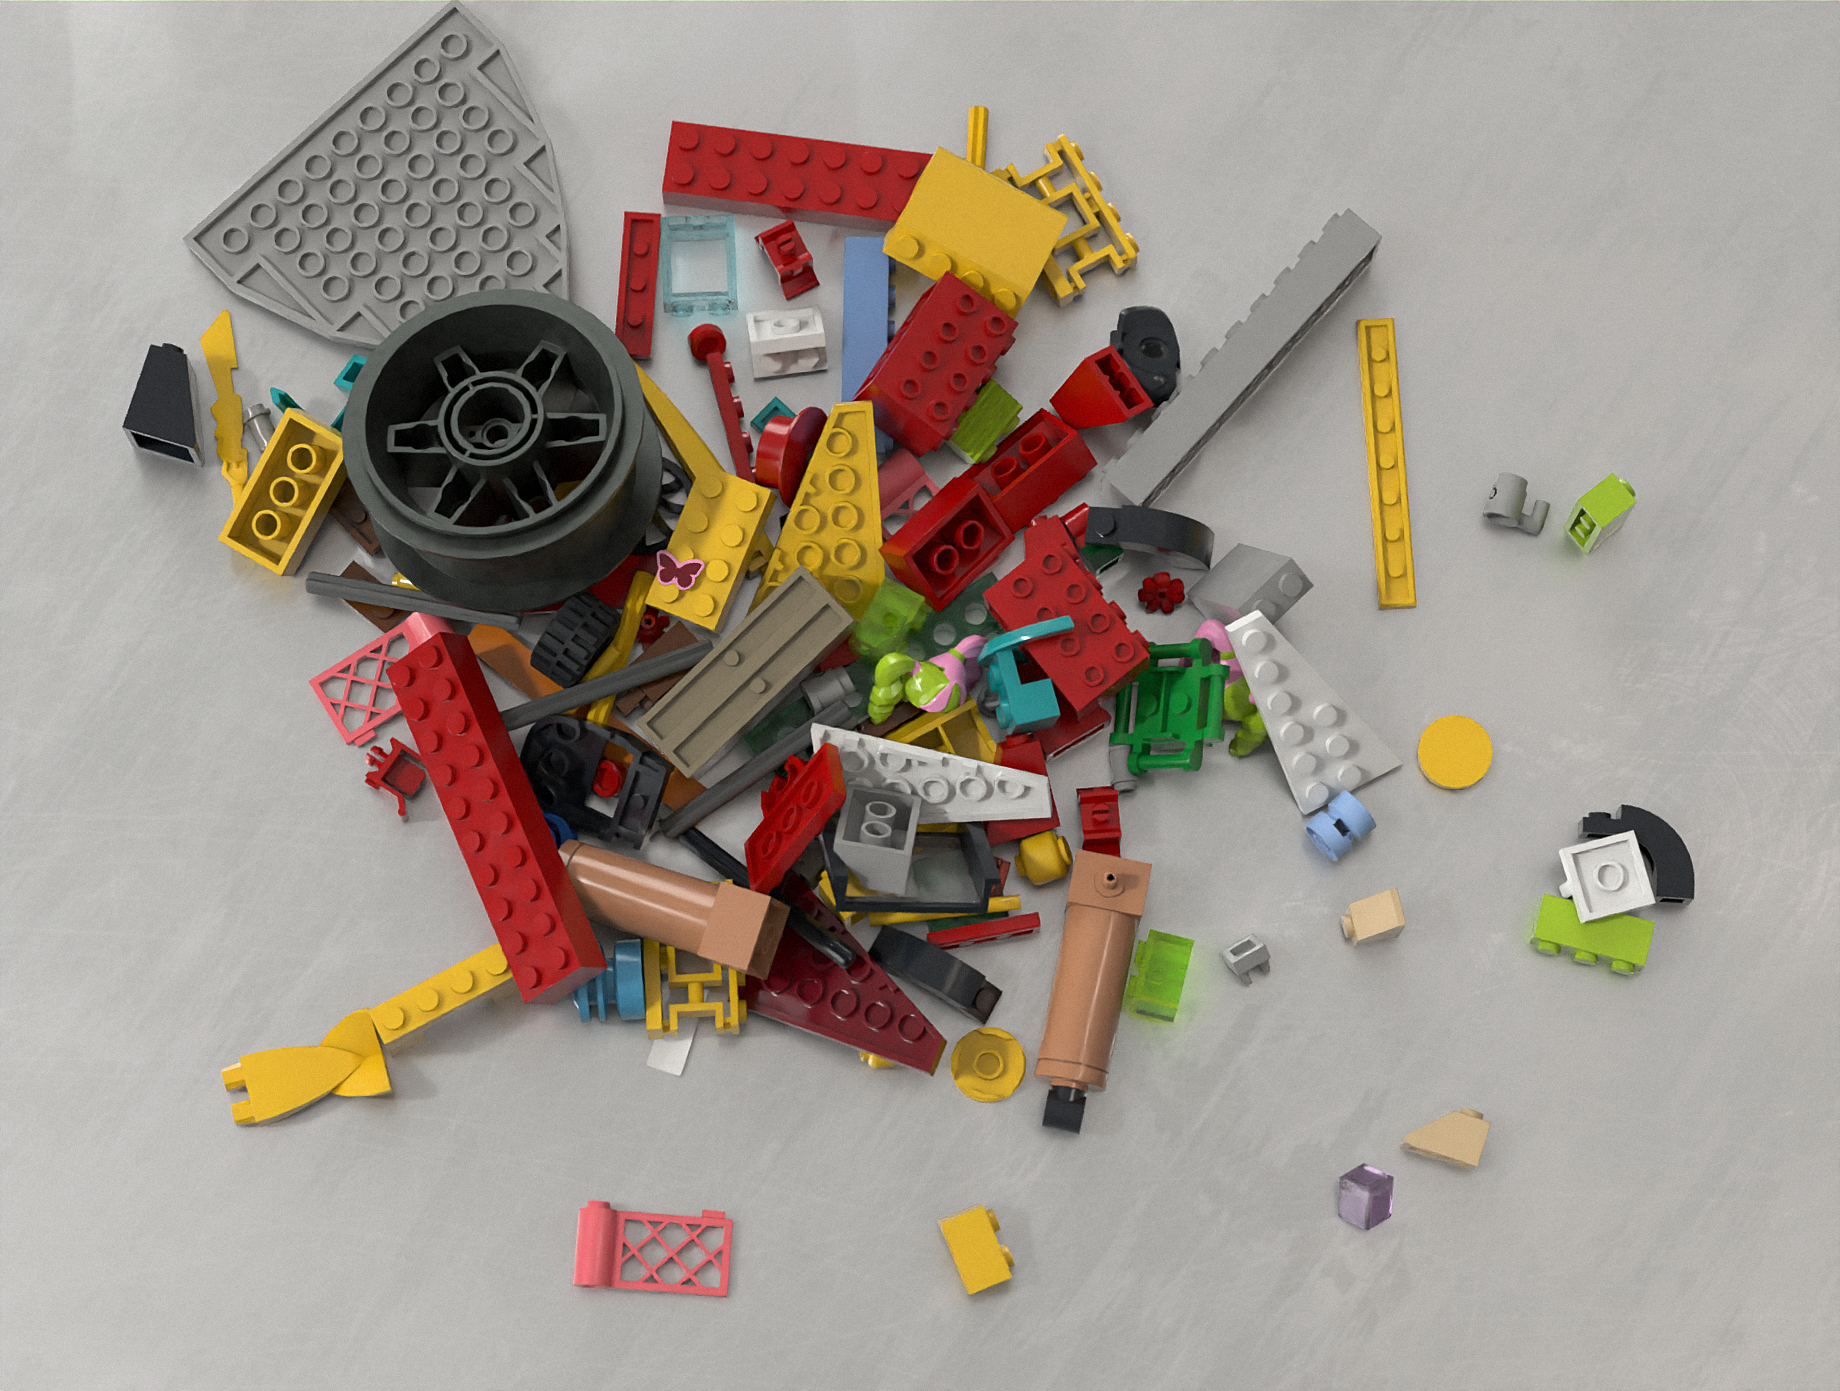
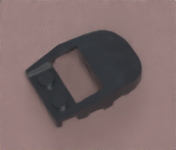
(563, 762)

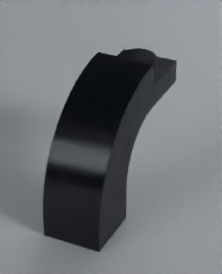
(1154, 531)
(1659, 844)
(935, 971)

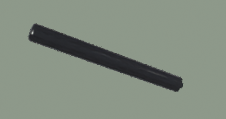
(797, 918)

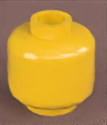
(1044, 857)

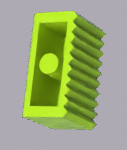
(984, 423)

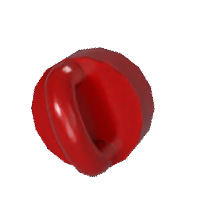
(706, 340)
(610, 778)

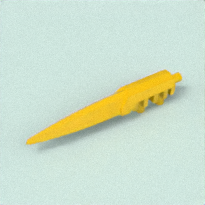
(691, 452)

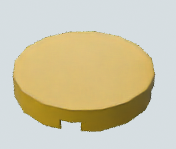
(1454, 752)
(988, 1065)

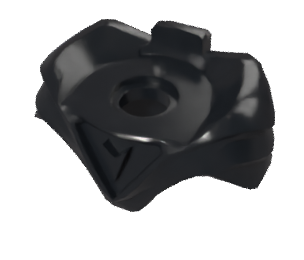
(1142, 328)

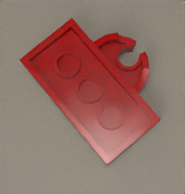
(793, 815)

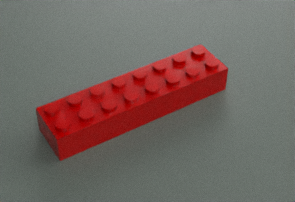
(789, 176)

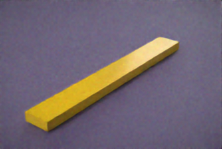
(1386, 464)

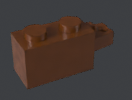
(651, 692)

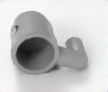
(1507, 502)
(827, 689)

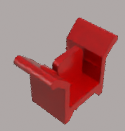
(789, 258)
(397, 772)
(1100, 820)

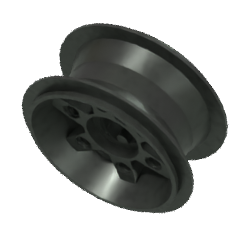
(496, 372)

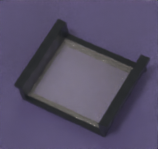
(945, 875)

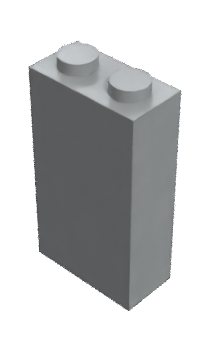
(1249, 582)

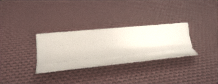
(671, 1052)

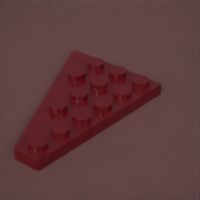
(843, 1005)

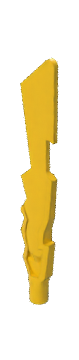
(228, 410)

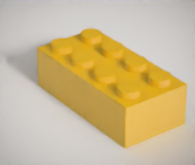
(288, 493)
(722, 530)

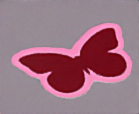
(672, 571)

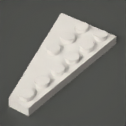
(1309, 724)
(949, 784)

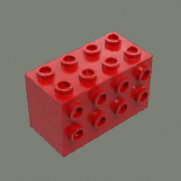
(936, 364)
(1099, 651)

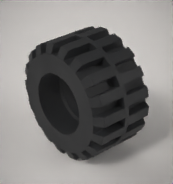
(575, 639)

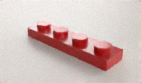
(638, 282)
(730, 411)

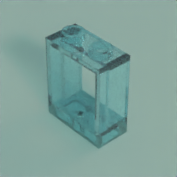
(698, 229)

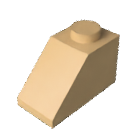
(1374, 918)
(1452, 1138)

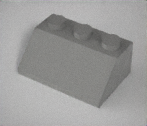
(878, 836)

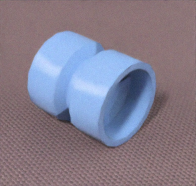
(1350, 818)

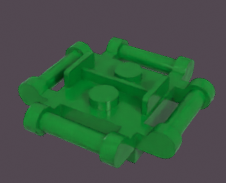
(1173, 709)

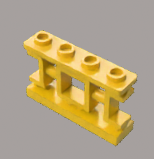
(1089, 205)
(661, 961)

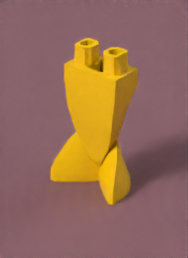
(295, 1077)

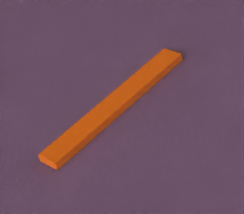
(512, 662)

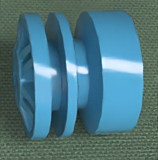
(618, 984)

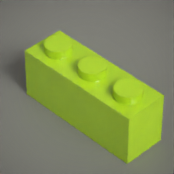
(1600, 513)
(1610, 940)

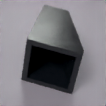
(166, 407)

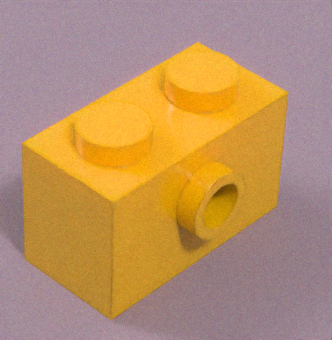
(976, 1248)

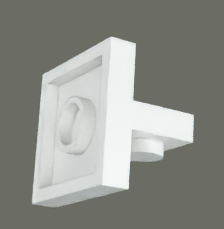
(787, 341)
(1606, 877)

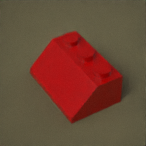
(1032, 468)
(947, 543)

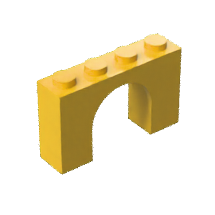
(408, 1015)

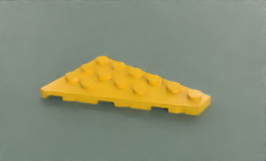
(835, 515)

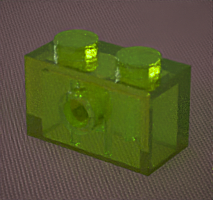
(888, 622)
(1160, 976)

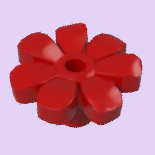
(1161, 592)
(651, 628)

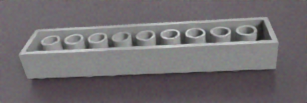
(1241, 363)

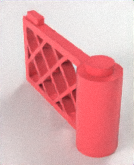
(898, 482)
(417, 630)
(601, 1245)

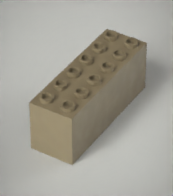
(748, 673)

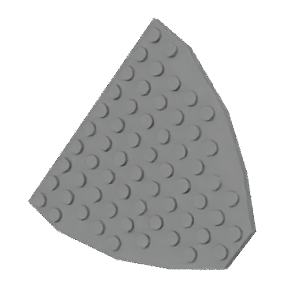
(401, 195)

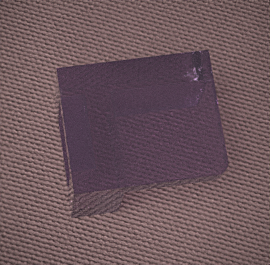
(1365, 1196)

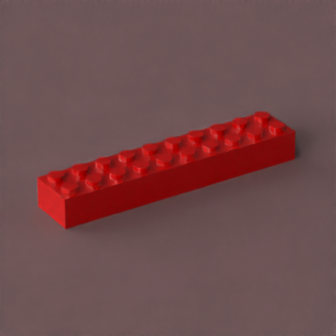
(496, 819)

